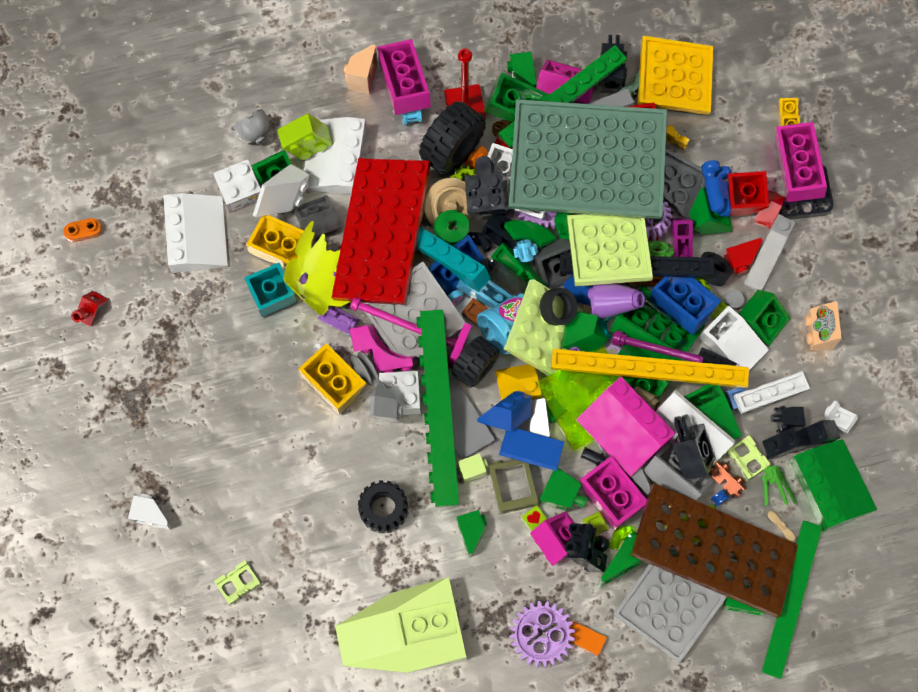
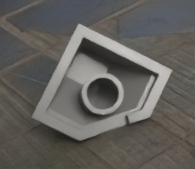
(384, 404)

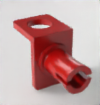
(88, 308)

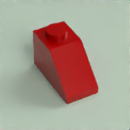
(742, 255)

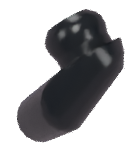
(480, 240)

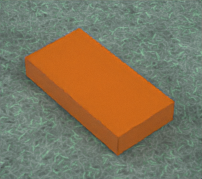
(587, 639)

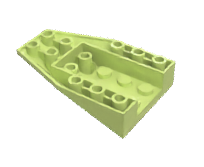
(404, 631)

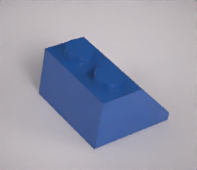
(509, 412)

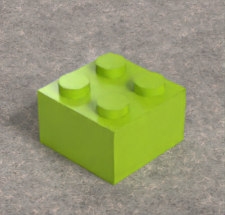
(304, 136)

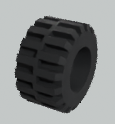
(475, 361)
(377, 491)

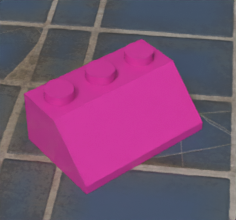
(555, 75)
(613, 492)

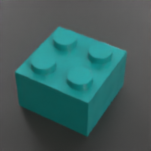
(270, 290)

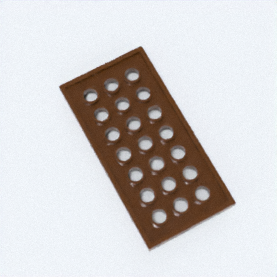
(708, 537)

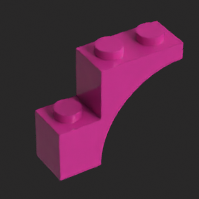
(366, 340)

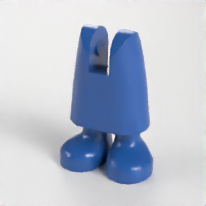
(716, 187)

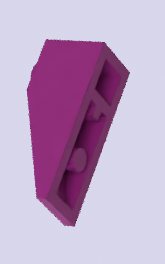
(682, 237)

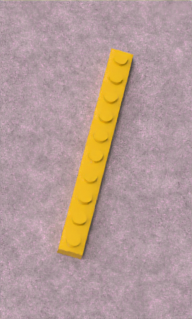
(650, 368)

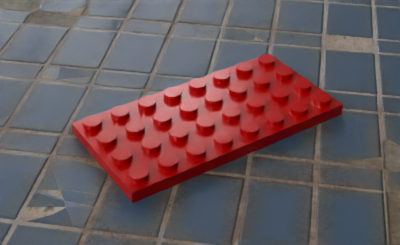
(381, 231)

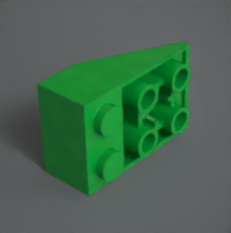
(714, 405)

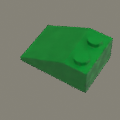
(504, 95)
(621, 562)

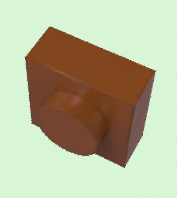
(472, 310)

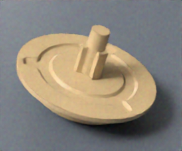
(443, 196)

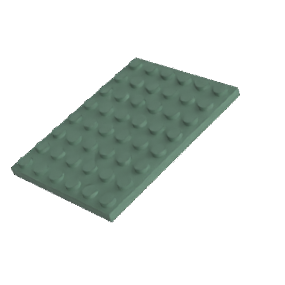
(588, 159)

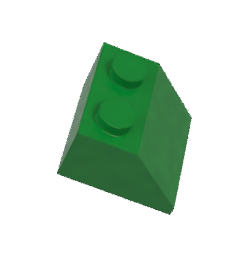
(765, 316)

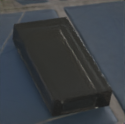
(507, 279)

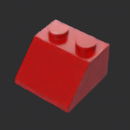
(748, 192)

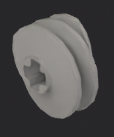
(363, 367)

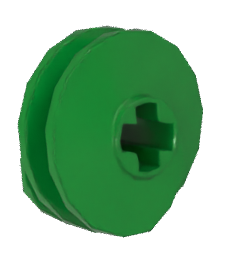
(460, 228)

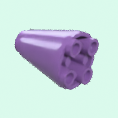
(614, 299)

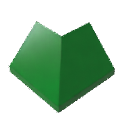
(583, 333)

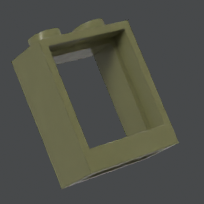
(517, 504)

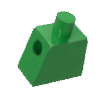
(562, 492)

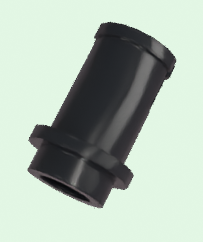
(593, 456)

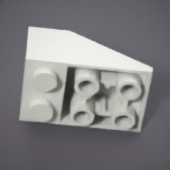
(734, 339)

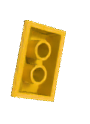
(274, 240)
(332, 378)

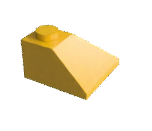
(518, 378)

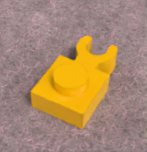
(674, 138)

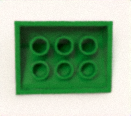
(653, 327)
(832, 484)

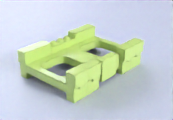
(752, 455)
(233, 576)

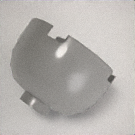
(253, 128)

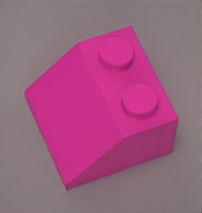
(552, 537)

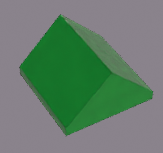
(270, 166)

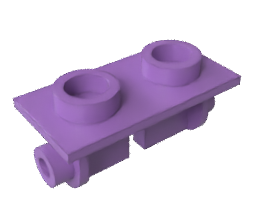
(339, 319)

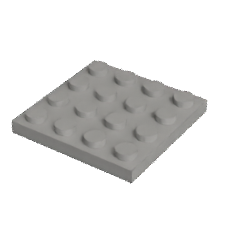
(423, 295)
(668, 610)

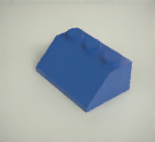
(685, 301)

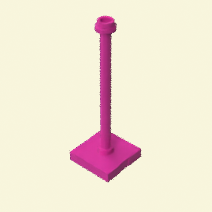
(455, 344)

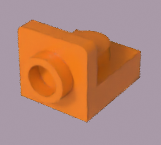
(482, 151)

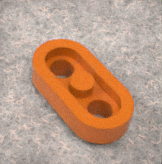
(82, 231)

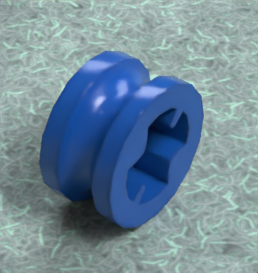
(720, 498)

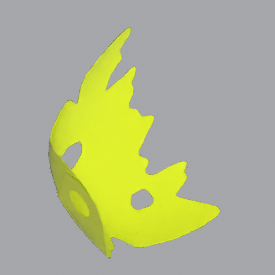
(320, 269)

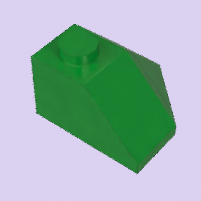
(705, 220)

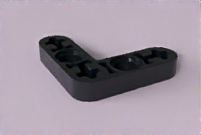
(828, 200)

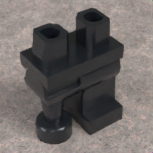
(587, 547)

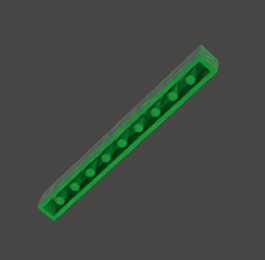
(439, 408)

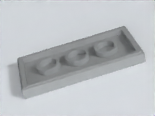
(467, 432)

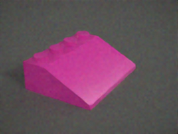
(625, 426)

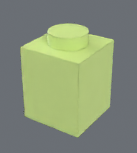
(473, 468)

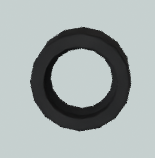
(722, 269)
(570, 306)

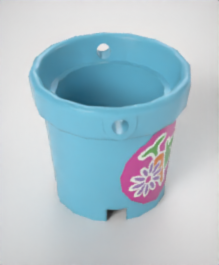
(499, 321)

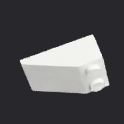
(282, 192)

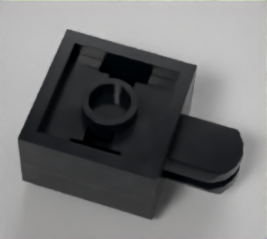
(616, 79)
(486, 190)
(692, 448)

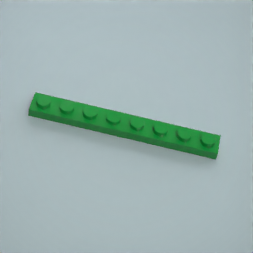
(578, 84)

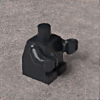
(788, 417)

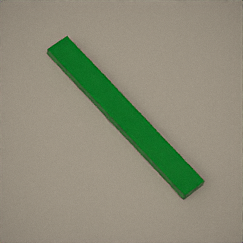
(785, 624)

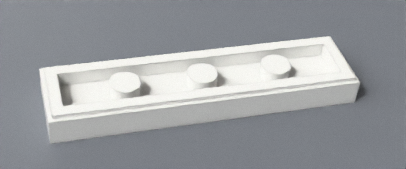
(771, 392)

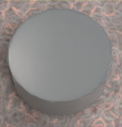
(734, 299)

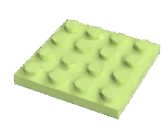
(608, 249)
(530, 335)

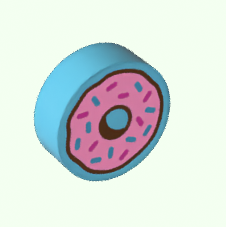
(456, 297)

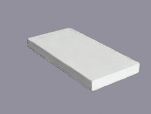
(677, 405)

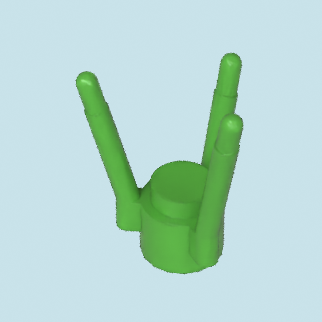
(775, 476)

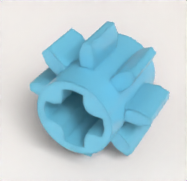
(525, 250)

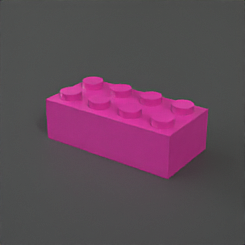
(403, 77)
(800, 162)

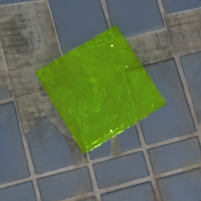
(570, 395)

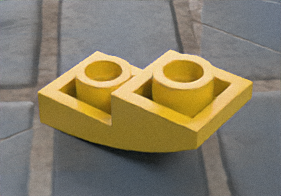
(788, 111)

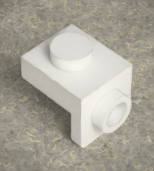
(843, 418)

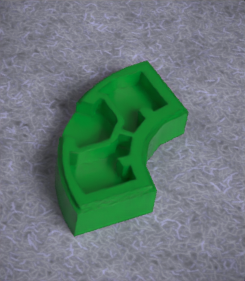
(529, 230)

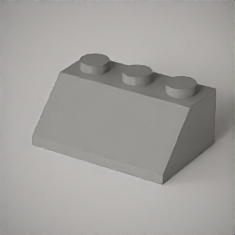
(665, 472)

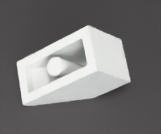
(147, 512)

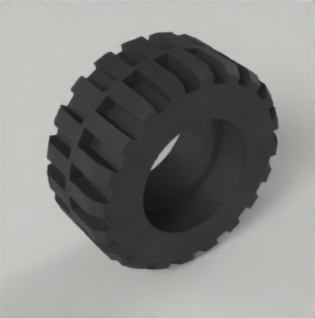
(452, 137)

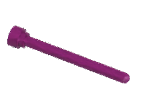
(621, 339)

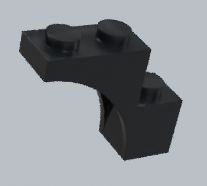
(801, 438)

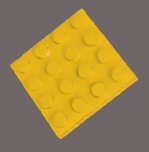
(675, 75)

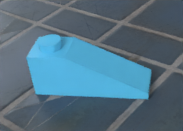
(489, 295)

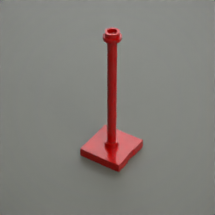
(466, 93)

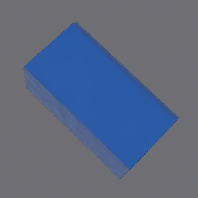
(445, 277)
(532, 448)

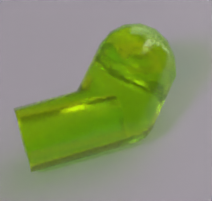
(618, 536)

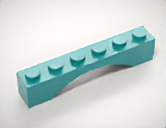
(464, 267)

